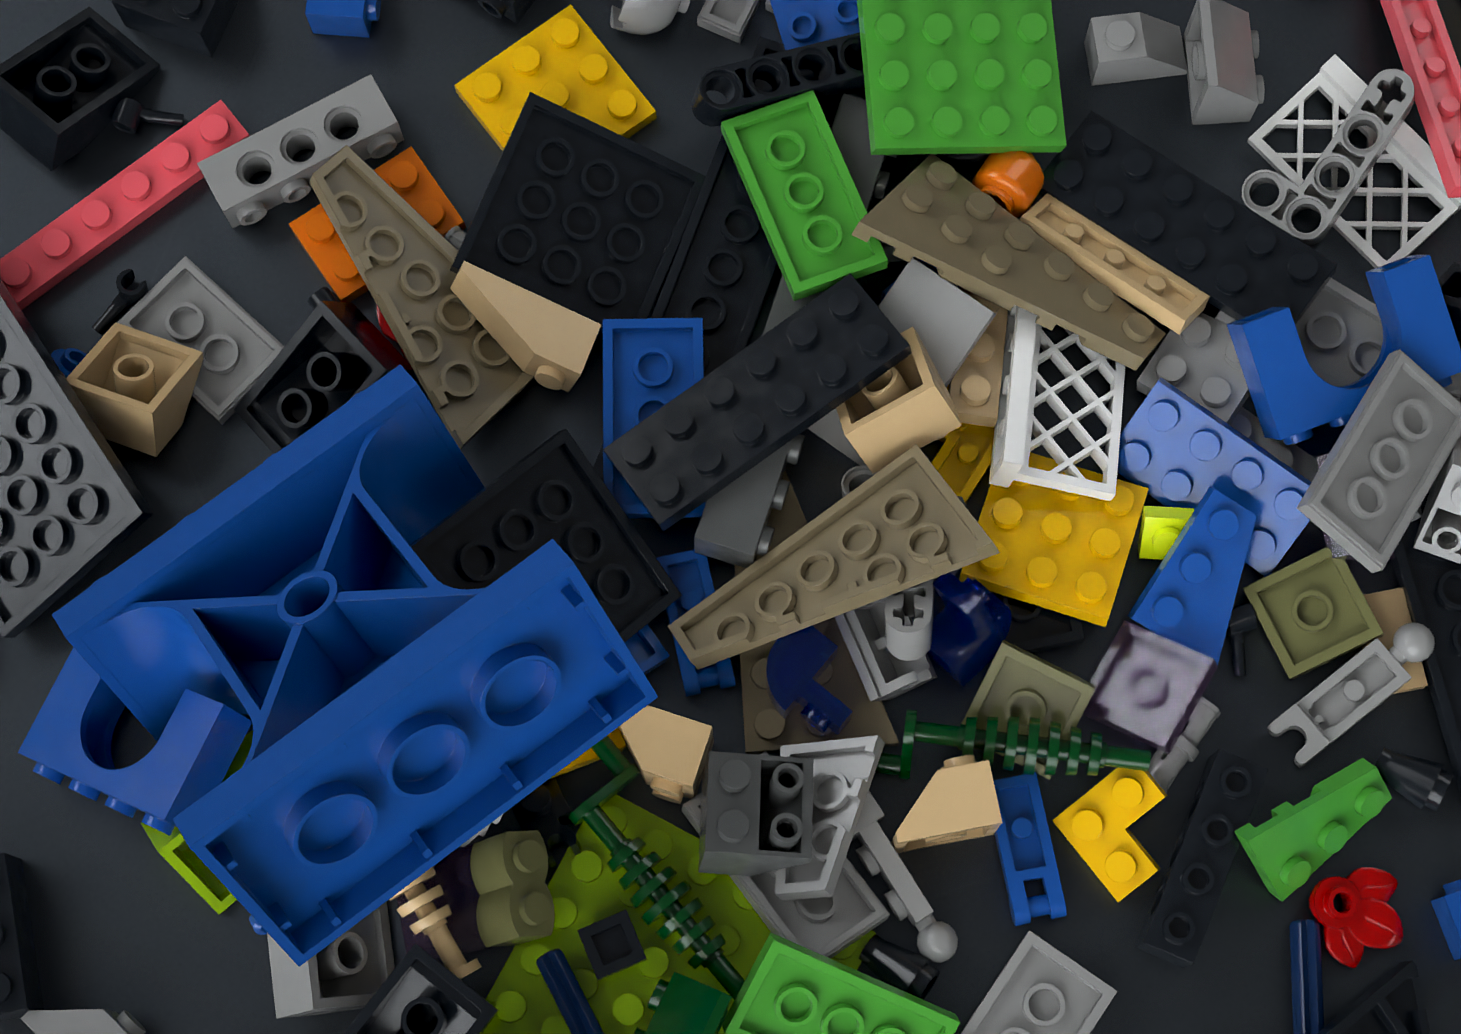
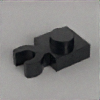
(548, 813)

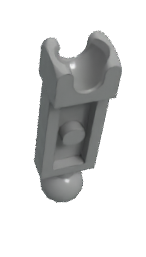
(1353, 691)
(935, 938)

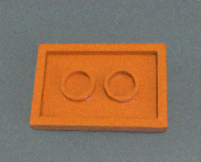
(413, 183)

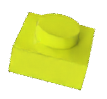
(1160, 529)

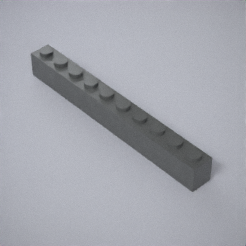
(738, 515)

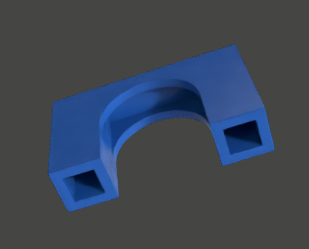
(1295, 399)
(75, 741)

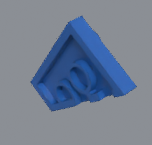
(1199, 577)

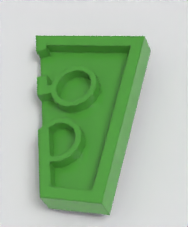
(1309, 833)

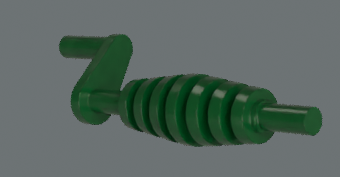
(1052, 748)
(652, 885)

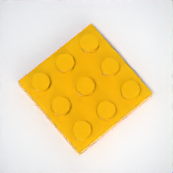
(563, 65)
(1058, 544)

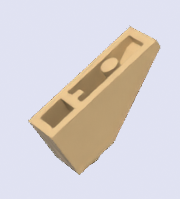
(531, 329)

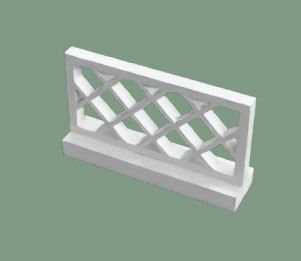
(1405, 150)
(1017, 404)

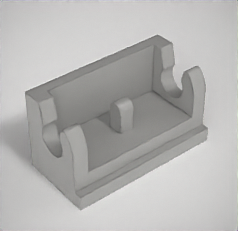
(879, 670)

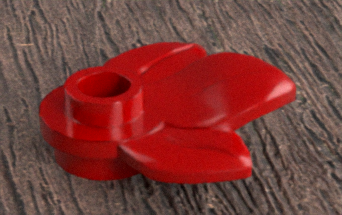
(1364, 913)

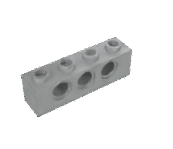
(274, 149)

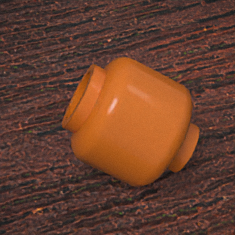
(1011, 180)

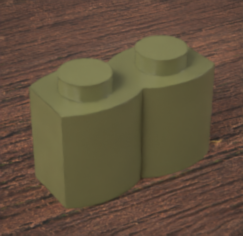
(512, 888)

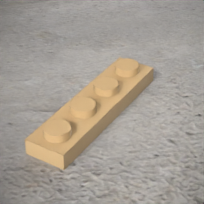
(1117, 264)

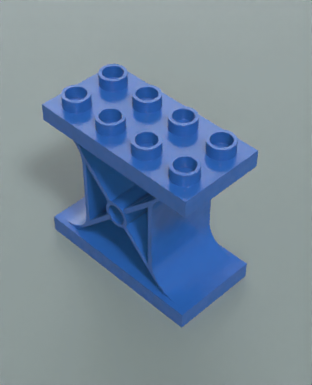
(373, 691)

